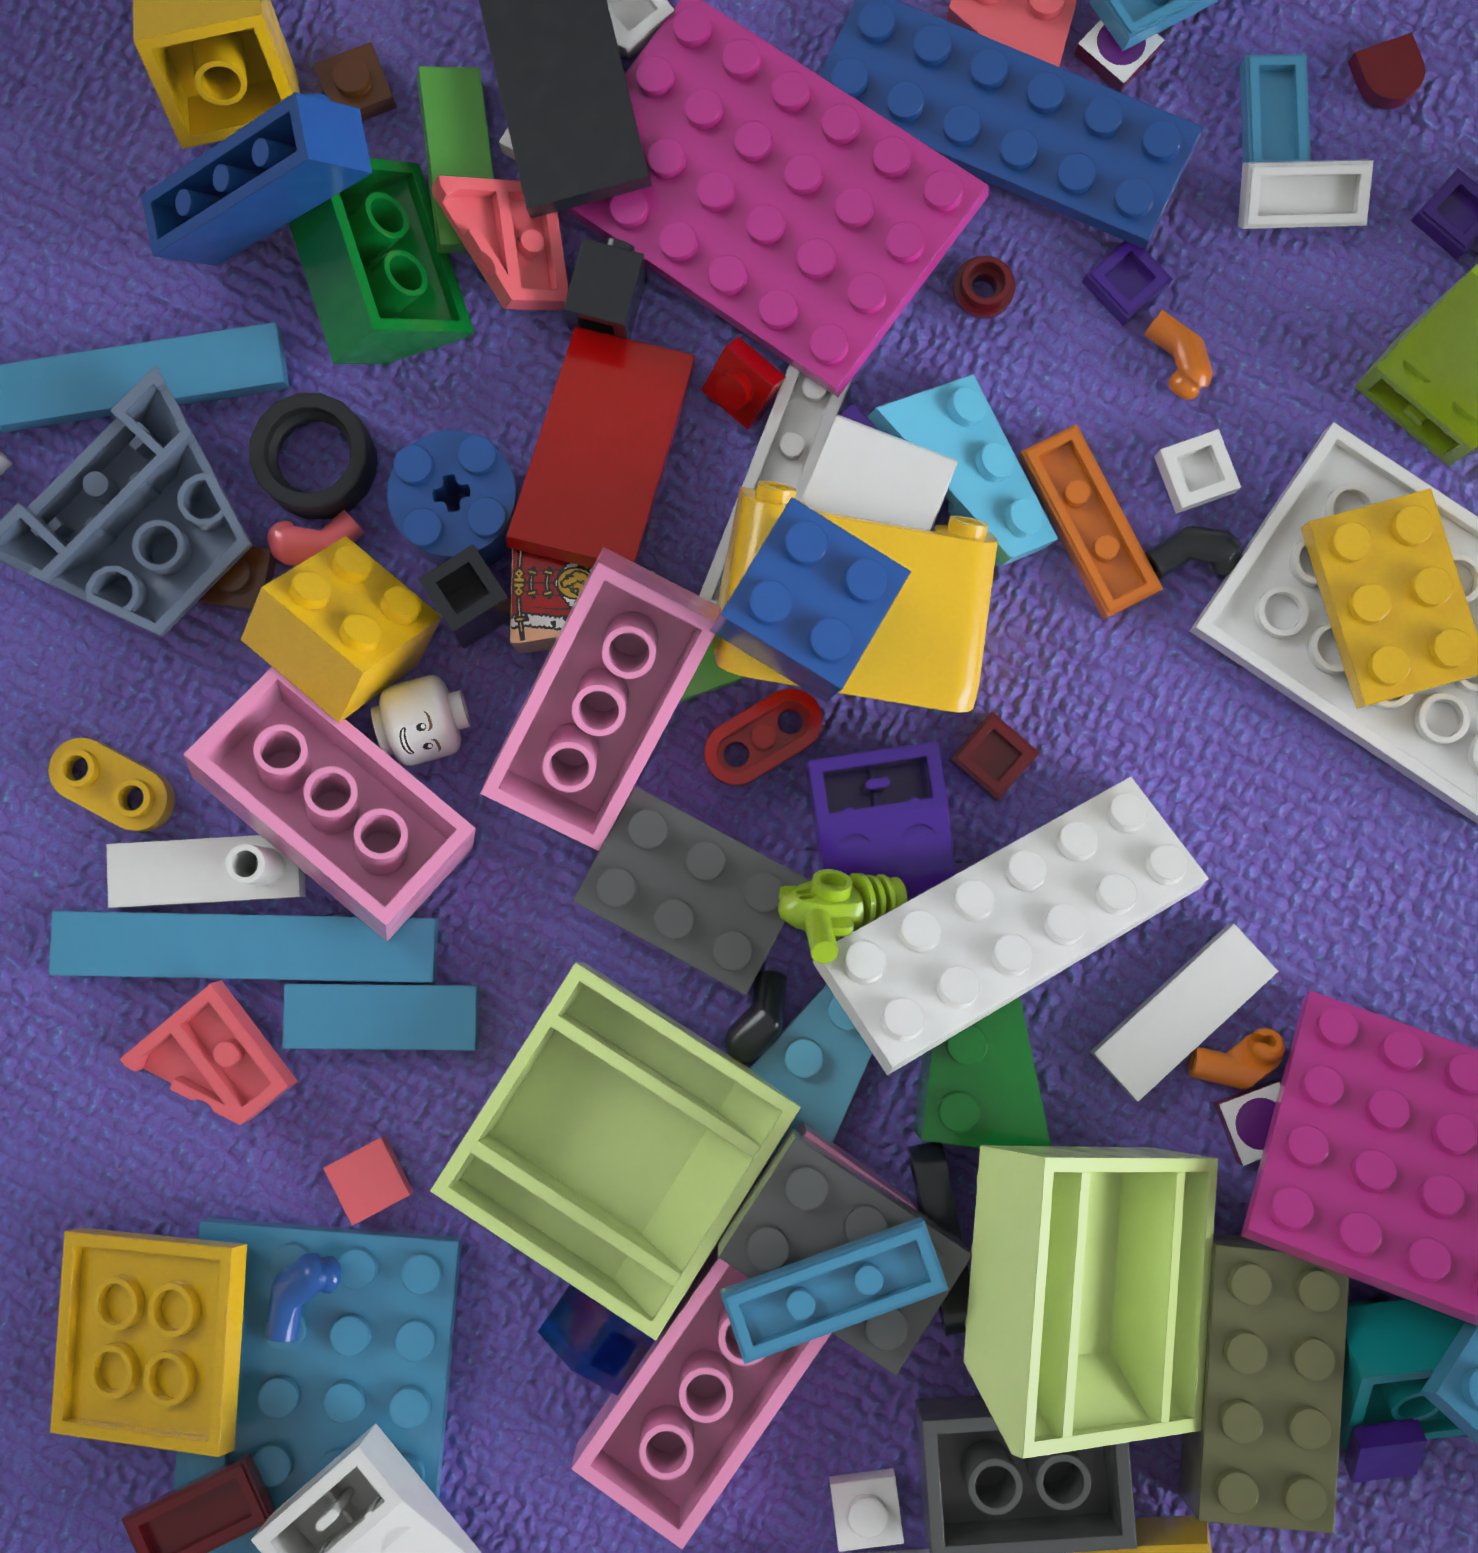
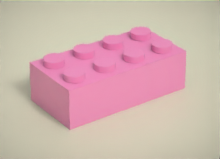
(601, 699)
(331, 802)

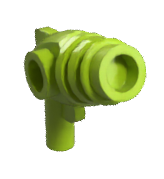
(837, 905)

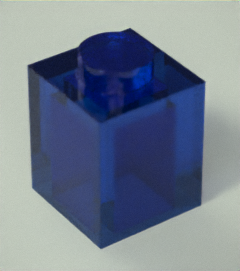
(594, 1340)

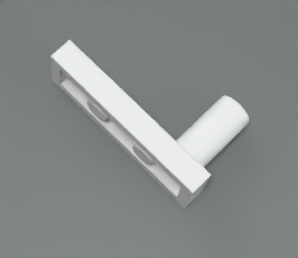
(199, 872)

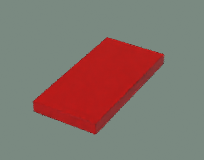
(601, 449)

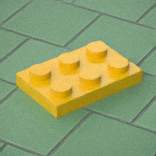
(1393, 598)

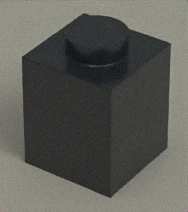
(606, 287)
(467, 596)

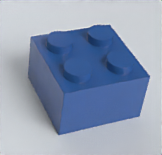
(810, 601)

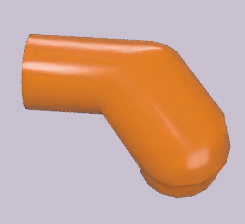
(1188, 352)
(1243, 1064)

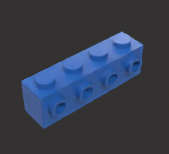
(257, 180)

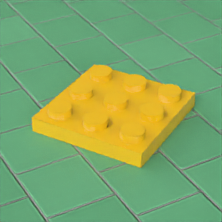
(149, 1340)

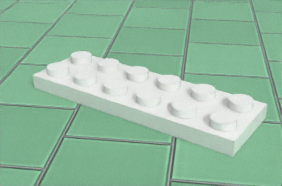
(1008, 923)

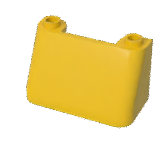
(933, 632)

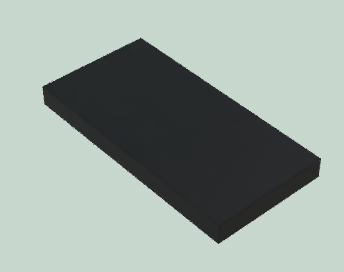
(565, 101)

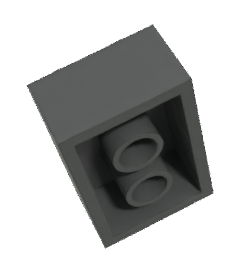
(688, 890)
(819, 1202)
(999, 1503)

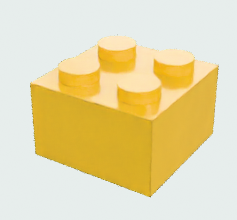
(213, 63)
(340, 628)

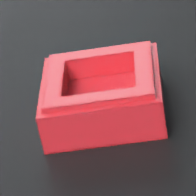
(368, 1180)

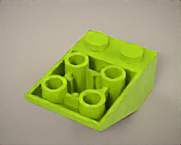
(1432, 374)

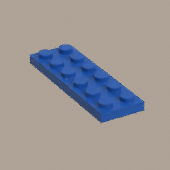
(1015, 117)

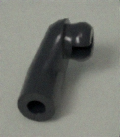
(1196, 543)
(762, 1022)

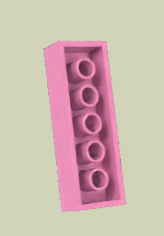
(693, 1403)

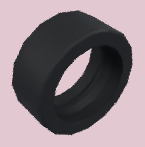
(280, 422)

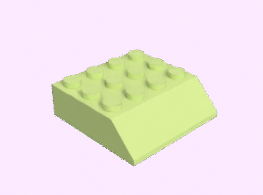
(616, 1148)
(1090, 1293)

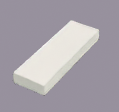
(1183, 1011)

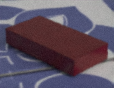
(202, 1512)

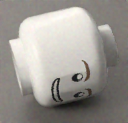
(420, 720)

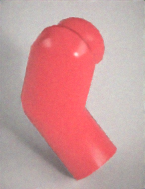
(296, 544)

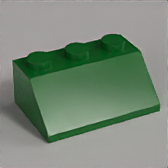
(379, 270)

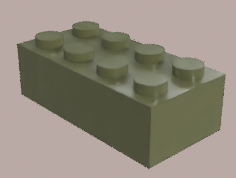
(1268, 1392)

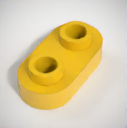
(108, 783)

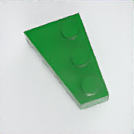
(983, 1086)

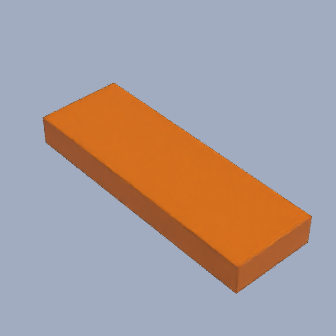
(1090, 522)

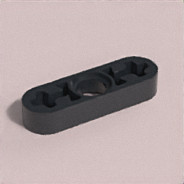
(937, 1202)

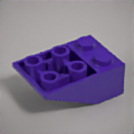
(883, 815)

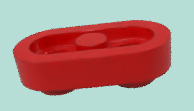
(761, 736)

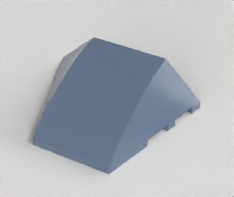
(132, 517)

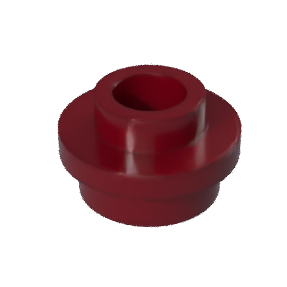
(988, 270)

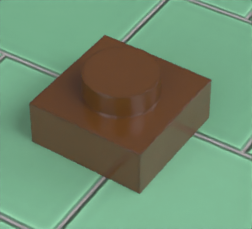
(357, 81)
(243, 581)

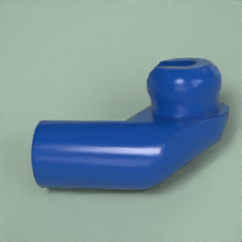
(293, 1288)

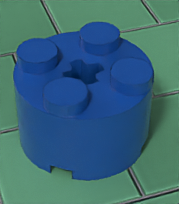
(430, 476)

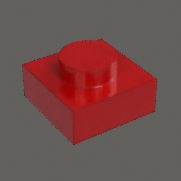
(743, 383)

